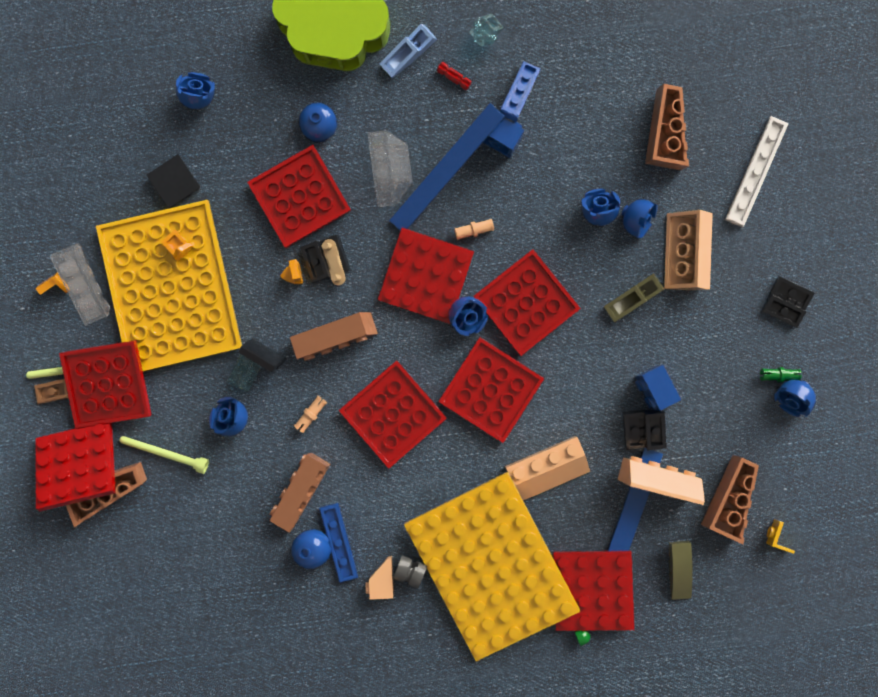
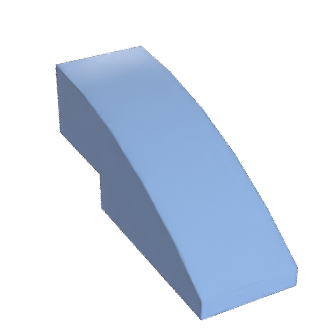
(408, 50)

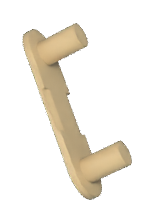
(334, 263)

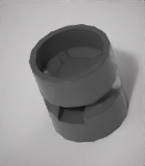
(409, 572)

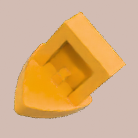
(177, 245)
(292, 273)
(50, 282)

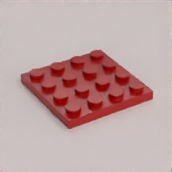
(299, 196)
(425, 275)
(527, 302)
(105, 384)
(491, 390)
(392, 414)
(74, 466)
(600, 587)

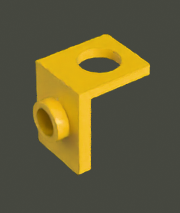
(773, 535)

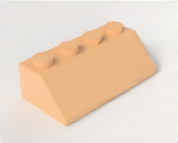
(688, 250)
(548, 468)
(661, 480)

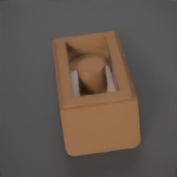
(51, 391)

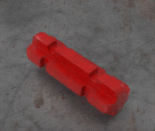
(454, 76)

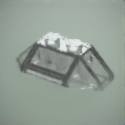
(389, 167)

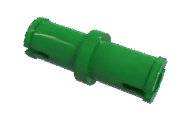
(780, 374)

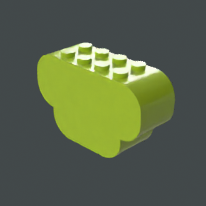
(333, 31)

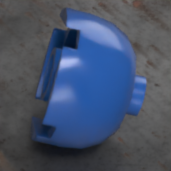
(195, 90)
(317, 122)
(600, 207)
(638, 217)
(468, 315)
(796, 397)
(228, 417)
(311, 549)

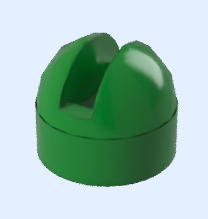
(583, 637)

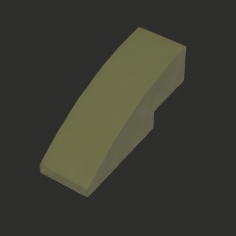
(634, 297)
(680, 569)

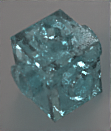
(486, 30)

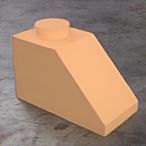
(381, 581)

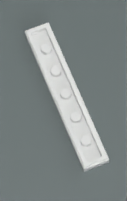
(756, 171)

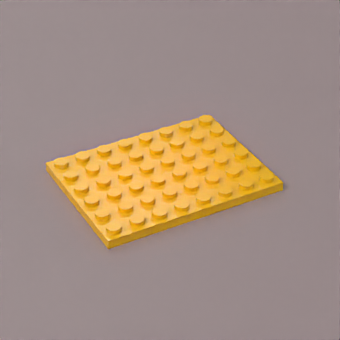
(164, 304)
(492, 566)

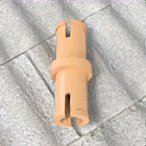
(474, 229)
(310, 414)

